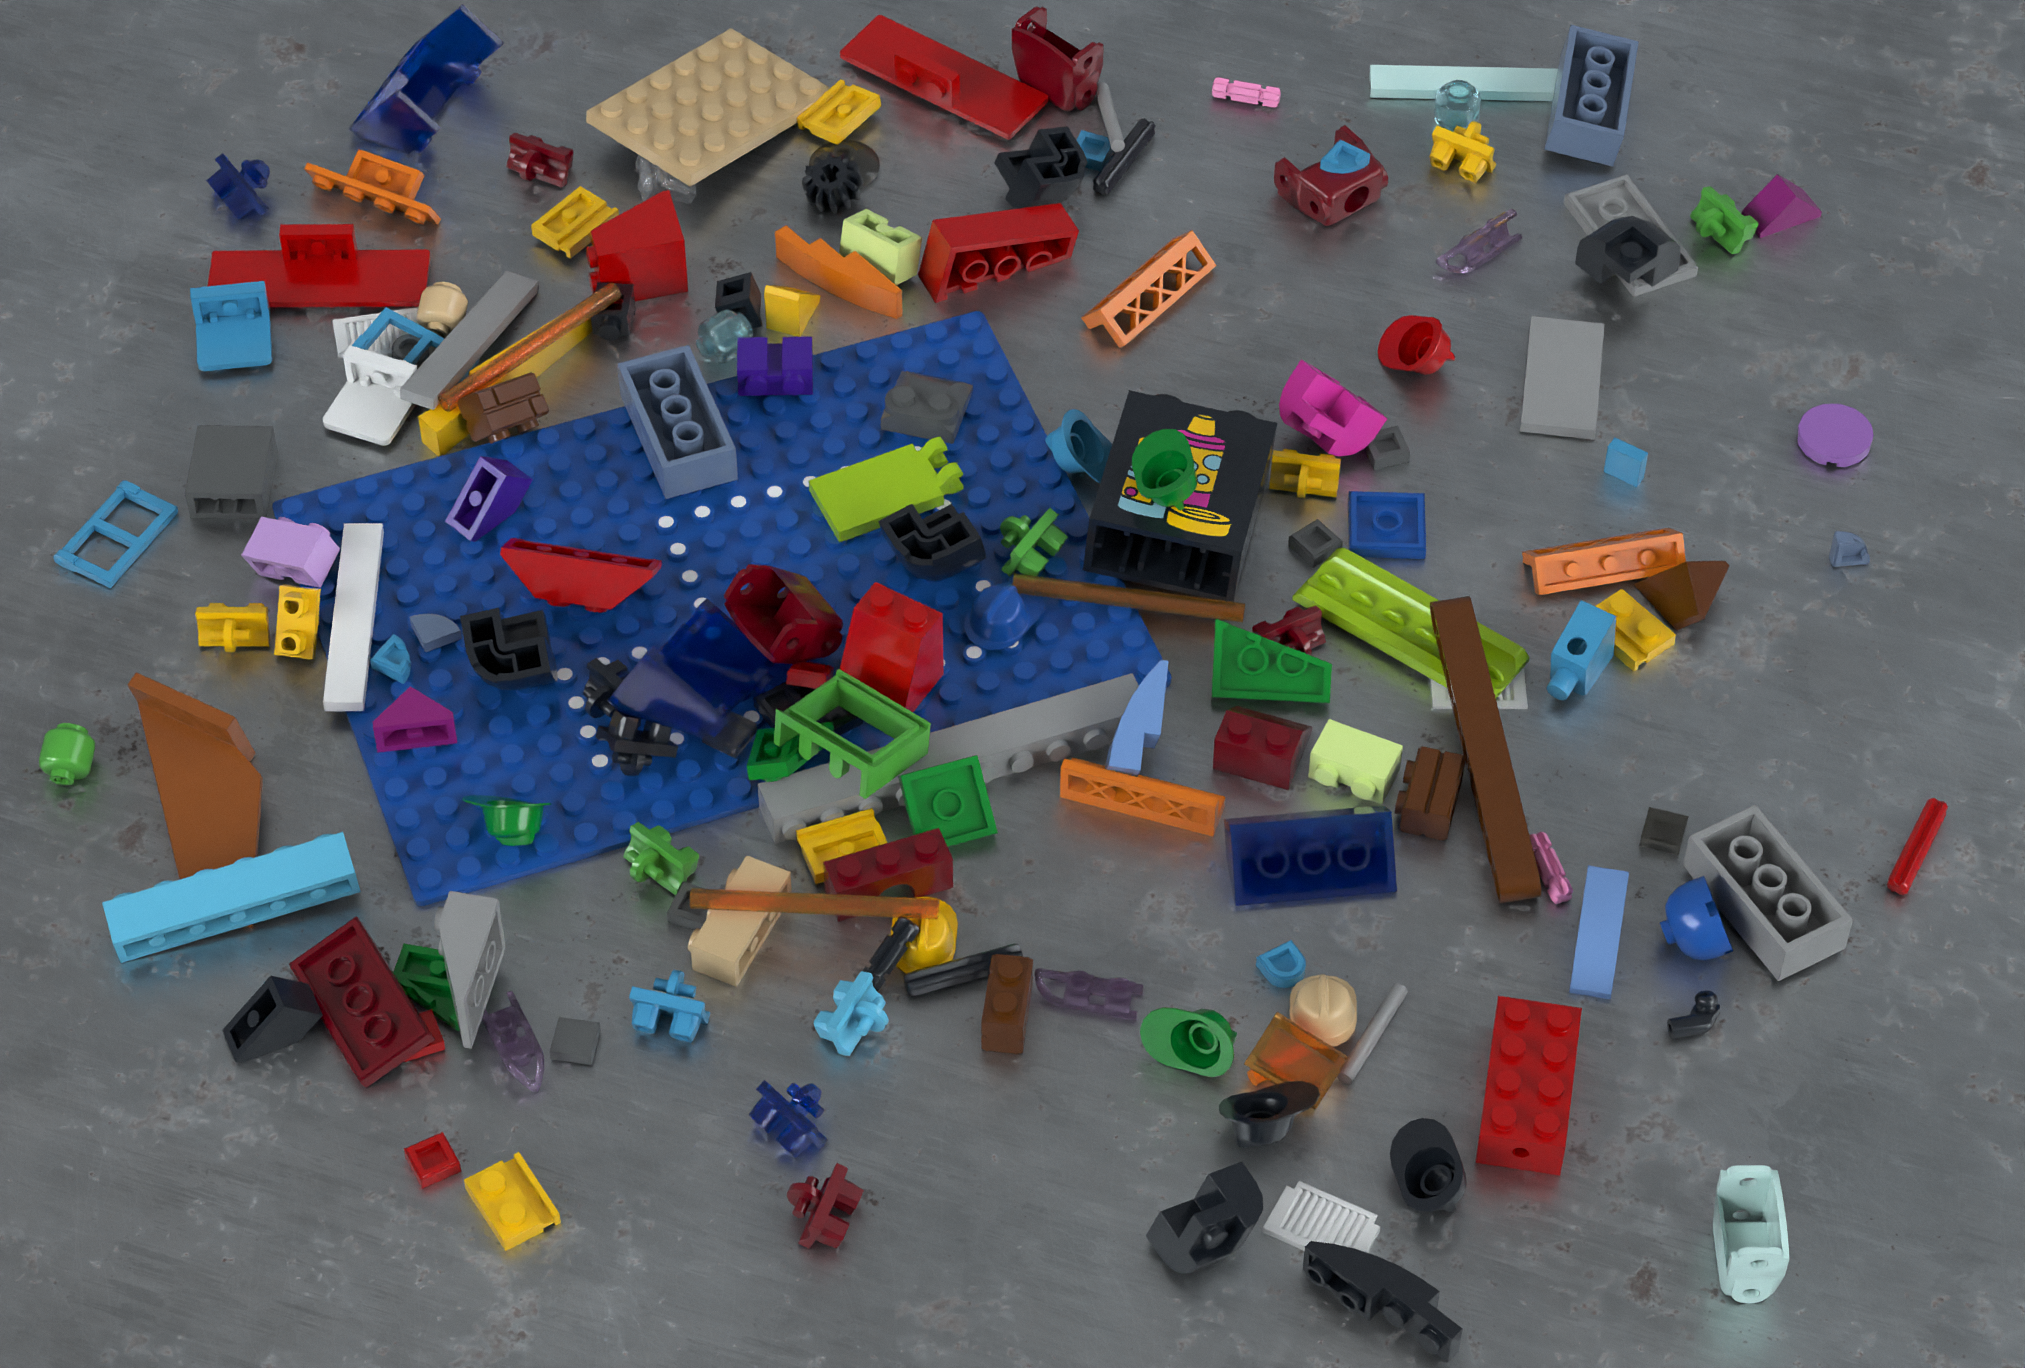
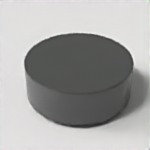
(404, 345)

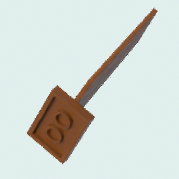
(202, 777)

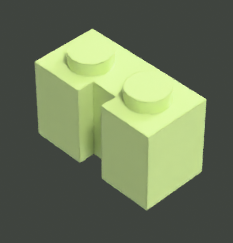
(888, 249)
(1356, 760)

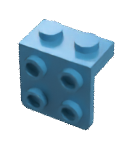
(232, 326)

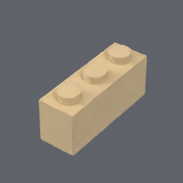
(733, 938)

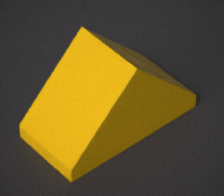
(789, 308)

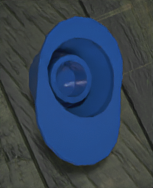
(1001, 616)

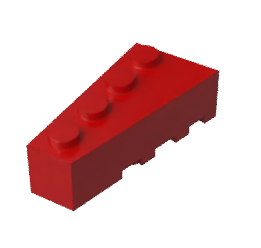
(995, 246)

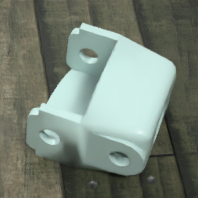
(1754, 1242)

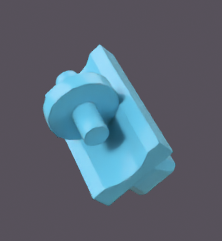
(856, 1013)

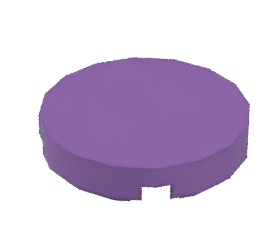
(1835, 435)

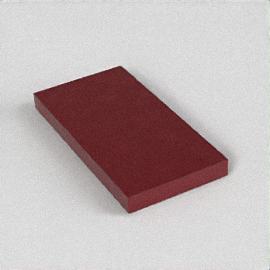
(362, 1002)

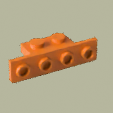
(380, 181)

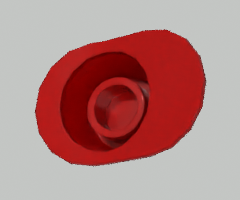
(1415, 345)

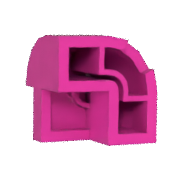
(1328, 411)

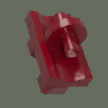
(539, 160)
(1297, 629)
(834, 1192)

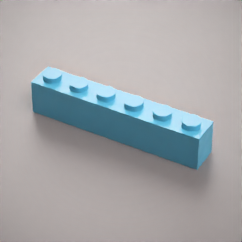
(230, 896)

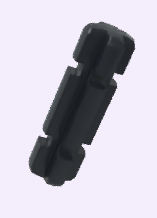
(891, 950)

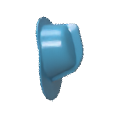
(1079, 445)

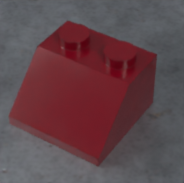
(1259, 746)

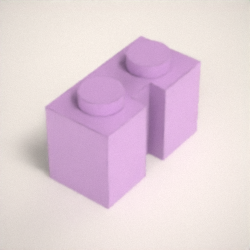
(291, 550)

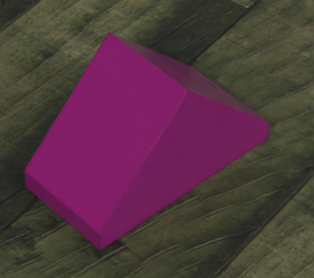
(1780, 207)
(414, 723)

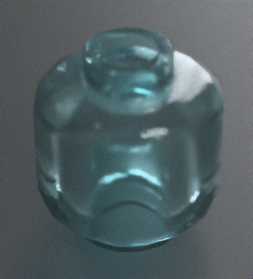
(1457, 105)
(720, 335)

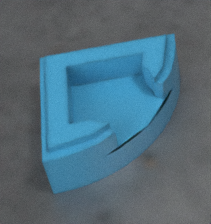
(1344, 158)
(393, 660)

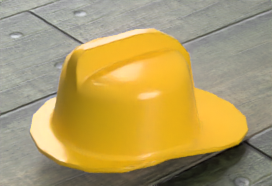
(934, 941)

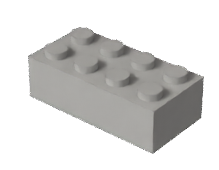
(1768, 892)

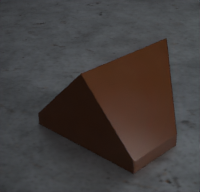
(1684, 591)

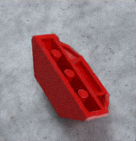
(577, 575)

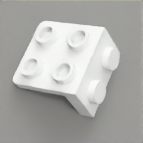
(370, 399)

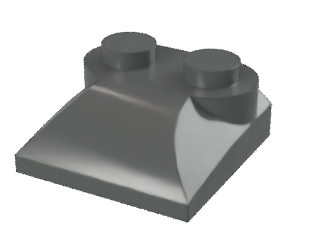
(926, 406)

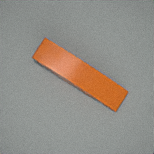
(844, 277)

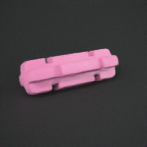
(1246, 92)
(1550, 869)

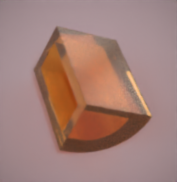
(1294, 1054)

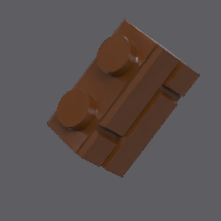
(504, 407)
(1431, 793)
(1007, 1004)

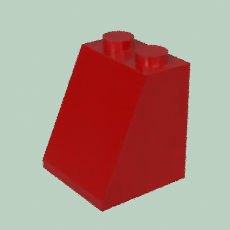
(641, 250)
(895, 646)

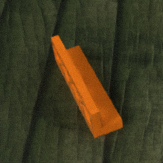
(1140, 281)
(1605, 560)
(1141, 796)

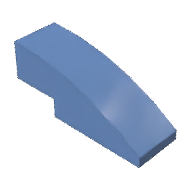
(1139, 724)
(1599, 932)

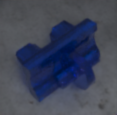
(244, 199)
(801, 1130)

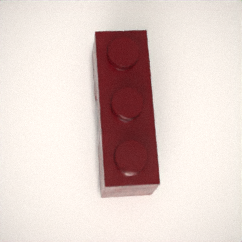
(916, 860)

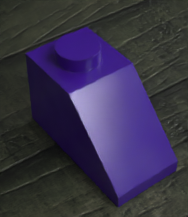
(488, 497)

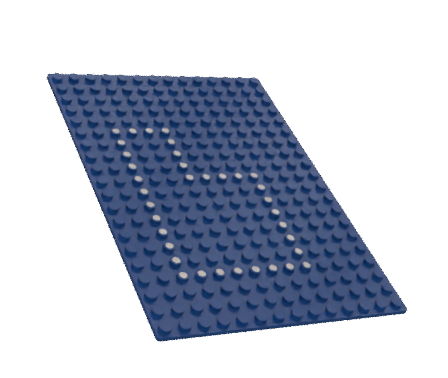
(602, 496)

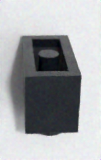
(272, 1019)

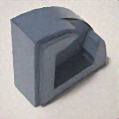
(1848, 550)
(434, 630)

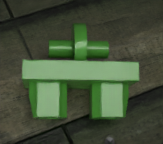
(1720, 219)
(1043, 534)
(656, 858)

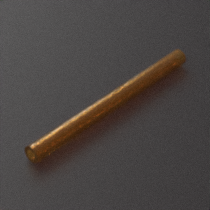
(530, 346)
(1129, 598)
(814, 903)

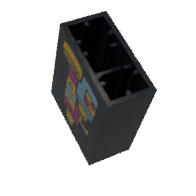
(1207, 541)

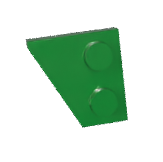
(775, 762)
(426, 981)

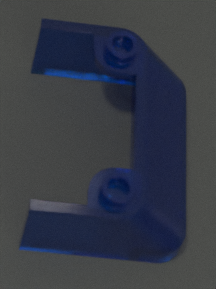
(423, 82)

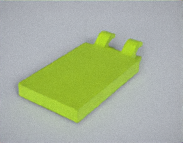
(877, 487)

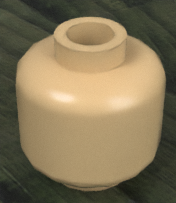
(441, 308)

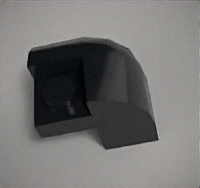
(1045, 171)
(1630, 250)
(933, 545)
(510, 650)
(1211, 1223)

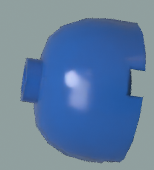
(1695, 922)

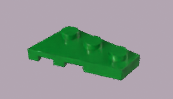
(1265, 670)

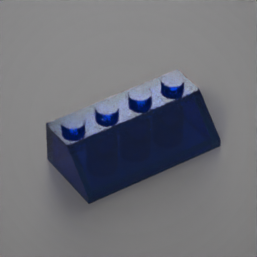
(1310, 855)

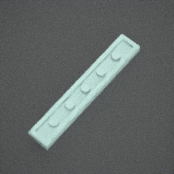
(1491, 82)

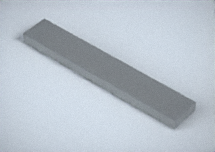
(469, 339)

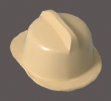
(1325, 1008)

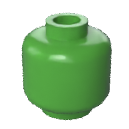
(67, 753)

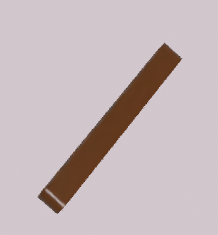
(1485, 750)

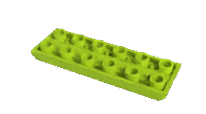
(1396, 617)

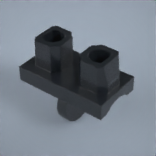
(601, 686)
(633, 746)

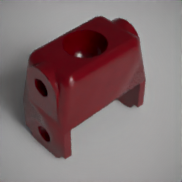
(1055, 65)
(1329, 195)
(787, 624)

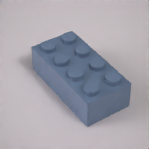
(1591, 95)
(677, 421)

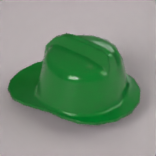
(1165, 468)
(509, 819)
(1189, 1040)

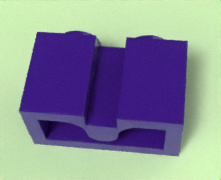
(775, 367)

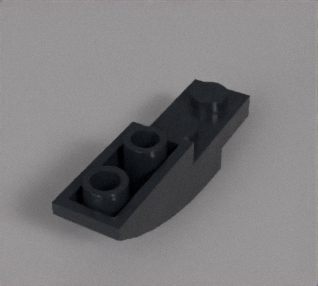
(1374, 1284)

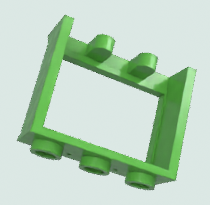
(908, 730)

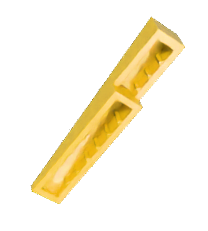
(445, 429)

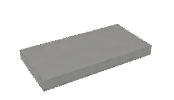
(1617, 199)
(1562, 377)

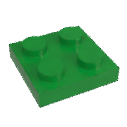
(949, 799)

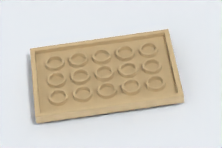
(707, 107)

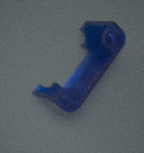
(695, 676)

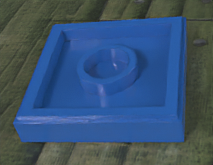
(1387, 524)

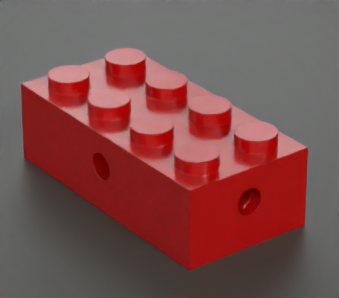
(1529, 1085)

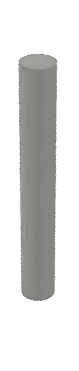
(1109, 117)
(1372, 1033)

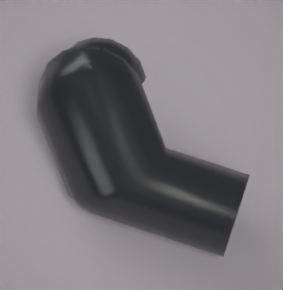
(1700, 1018)

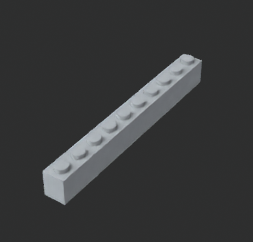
(1003, 742)

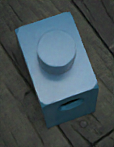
(1582, 651)

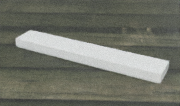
(353, 617)

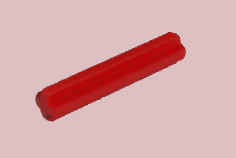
(1917, 846)

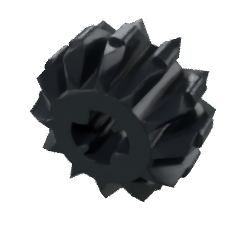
(832, 182)

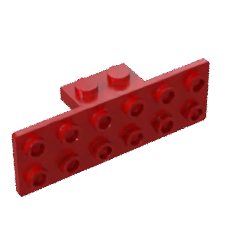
(944, 77)
(326, 269)

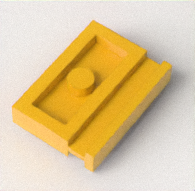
(839, 112)
(571, 221)
(1637, 631)
(838, 839)
(512, 1201)

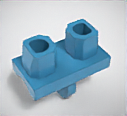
(686, 1012)

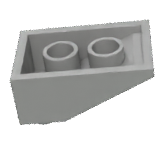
(472, 955)

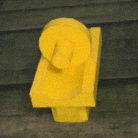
(1463, 145)
(1304, 473)
(297, 622)
(233, 626)

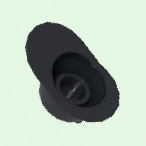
(1267, 1113)
(1428, 1166)

